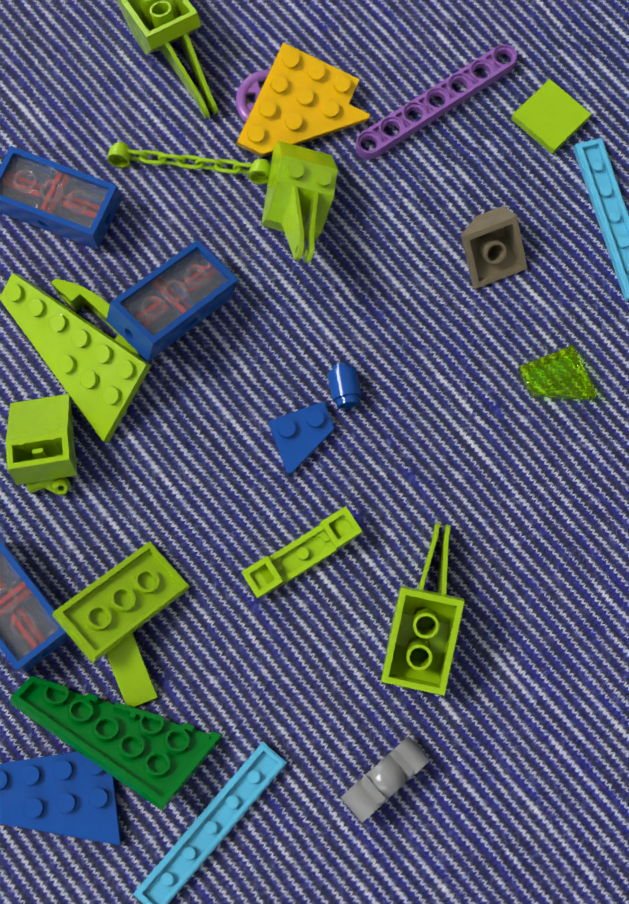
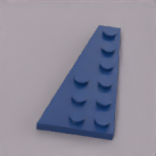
(61, 797)

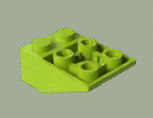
(40, 440)

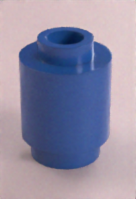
(344, 386)

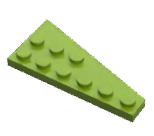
(85, 360)

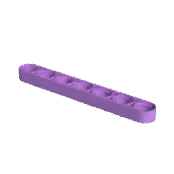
(430, 113)

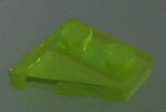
(558, 376)

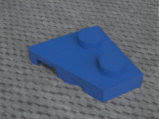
(300, 434)

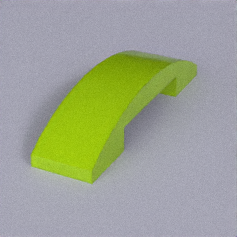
(78, 296)
(302, 553)
(131, 673)

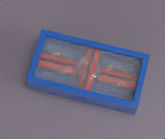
(57, 197)
(171, 300)
(26, 616)

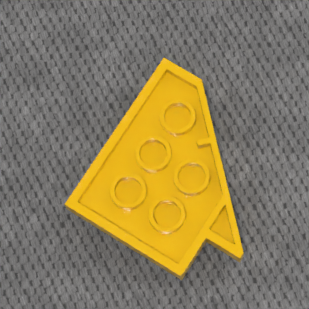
(300, 103)

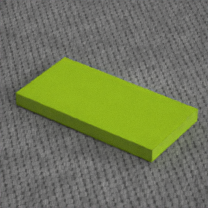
(120, 601)

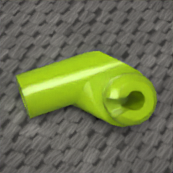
(58, 486)

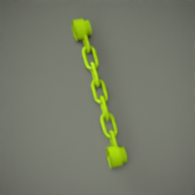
(121, 155)

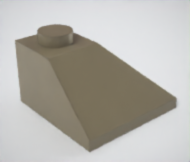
(493, 247)

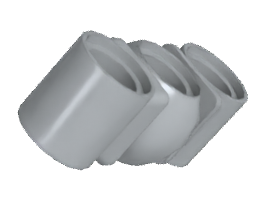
(385, 779)

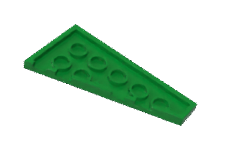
(124, 741)

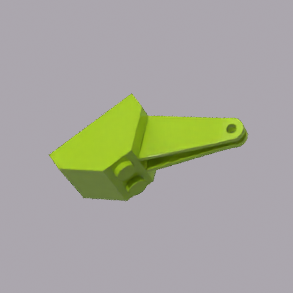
(159, 24)
(299, 195)
(424, 630)

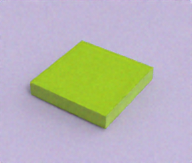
(551, 116)

